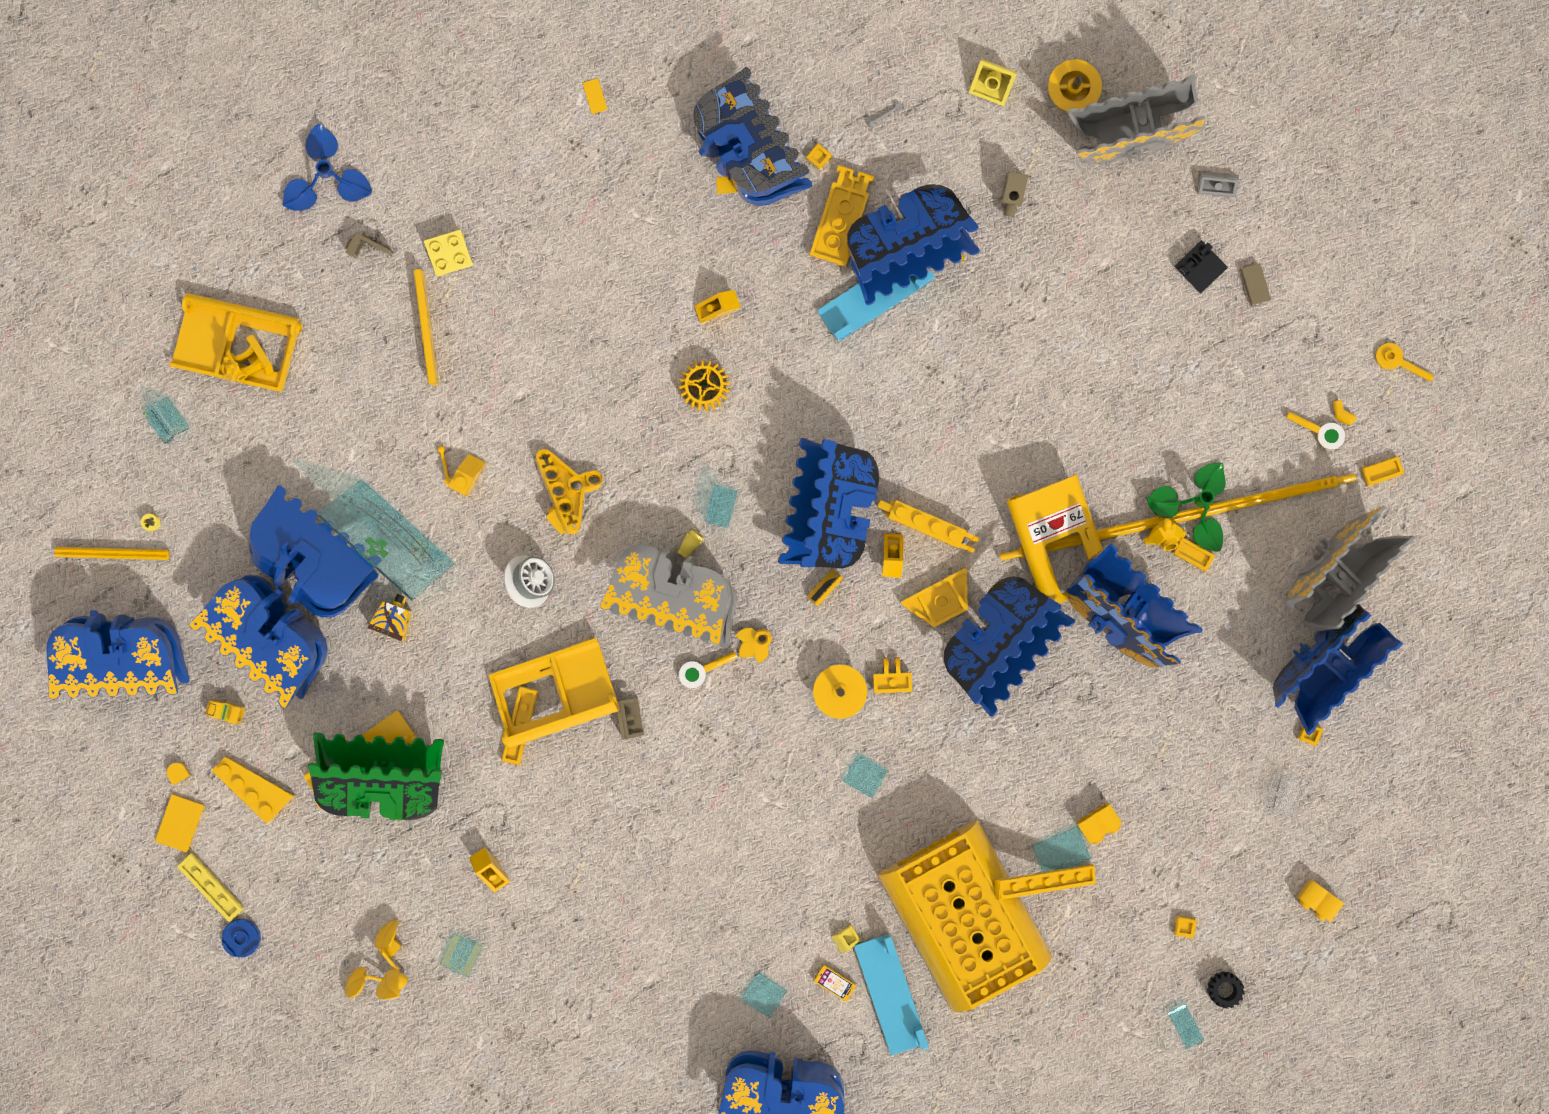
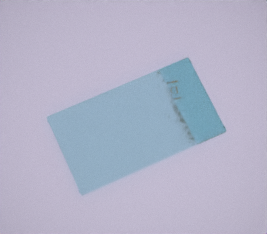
(385, 539)

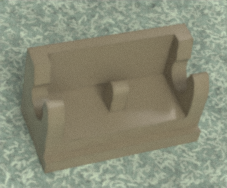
(629, 718)

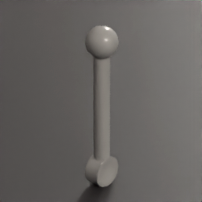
(898, 106)

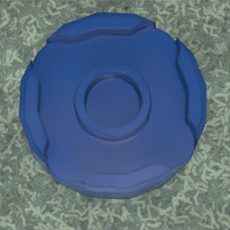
(241, 938)

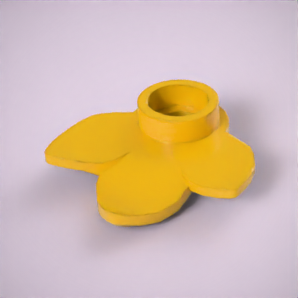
(752, 646)

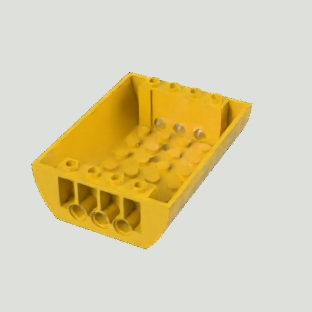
(946, 933)

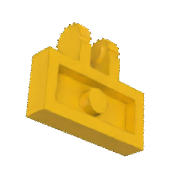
(892, 682)

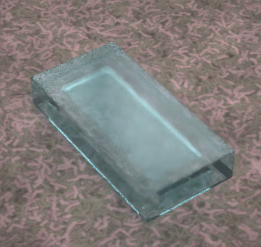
(1186, 1026)

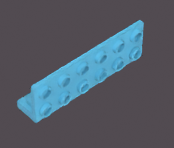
(850, 312)
(890, 994)

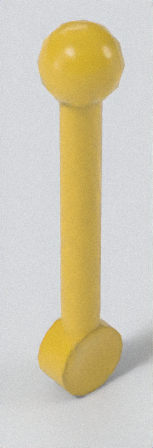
(441, 449)

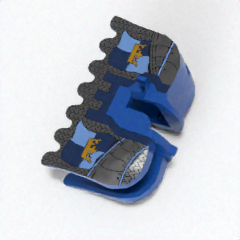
(746, 142)

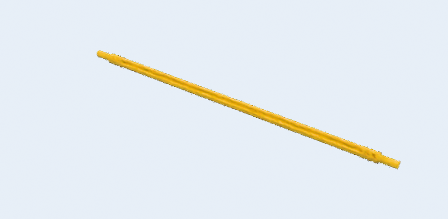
(1193, 513)

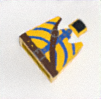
(392, 618)

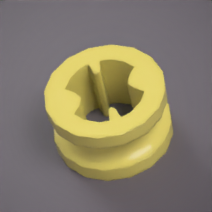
(149, 516)

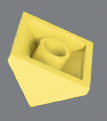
(992, 82)

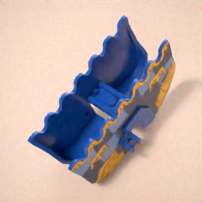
(1144, 621)

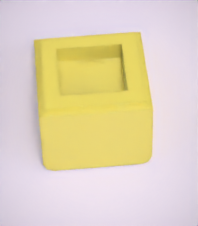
(846, 939)

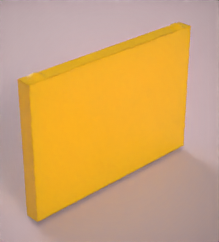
(179, 823)

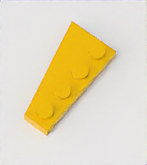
(258, 793)

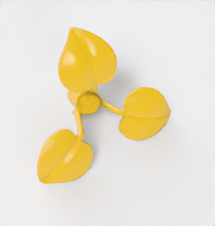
(393, 979)

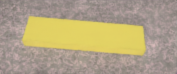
(210, 887)

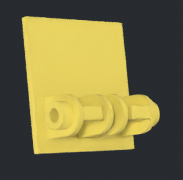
(448, 252)

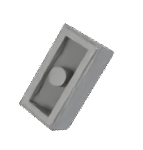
(1217, 184)

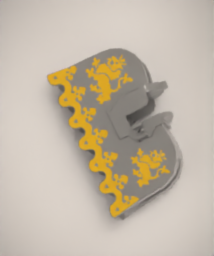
(1128, 125)
(1348, 569)
(653, 590)

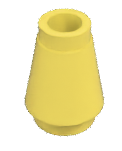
(690, 543)

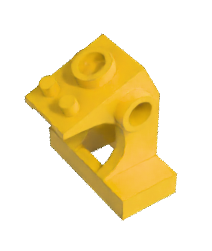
(254, 355)

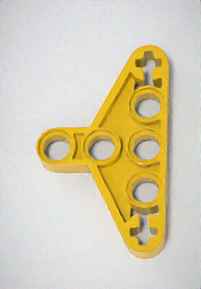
(563, 480)

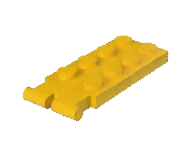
(842, 209)

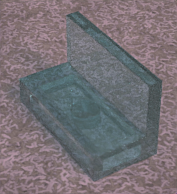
(165, 419)
(721, 506)

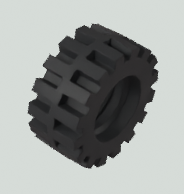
(1237, 992)

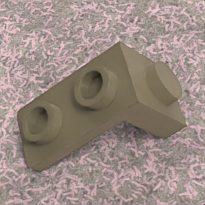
(355, 245)

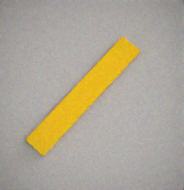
(426, 327)
(1044, 881)

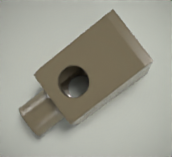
(1013, 183)

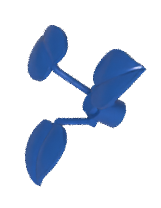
(352, 185)

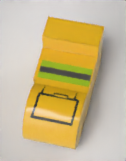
(225, 711)

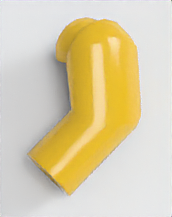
(1342, 415)

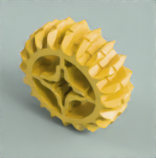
(713, 387)

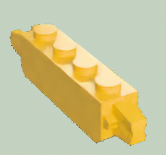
(926, 524)

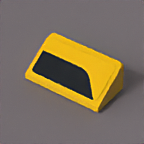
(824, 587)

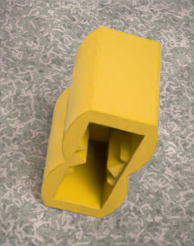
(1099, 823)
(1320, 900)

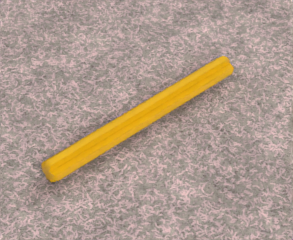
(112, 553)

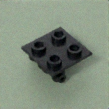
(1201, 266)

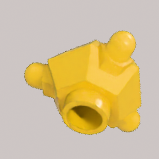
(1165, 535)

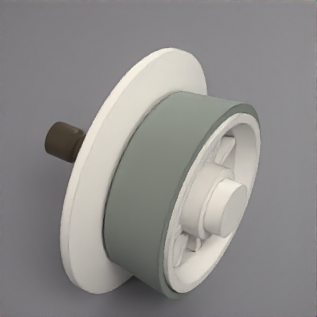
(528, 580)

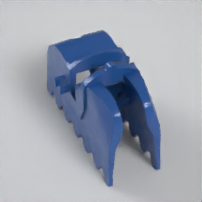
(326, 568)

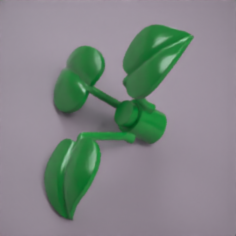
(1212, 482)

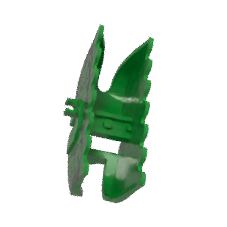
(363, 772)

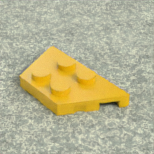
(941, 600)

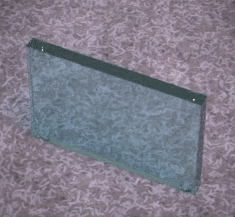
(1061, 850)

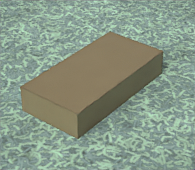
(1255, 284)

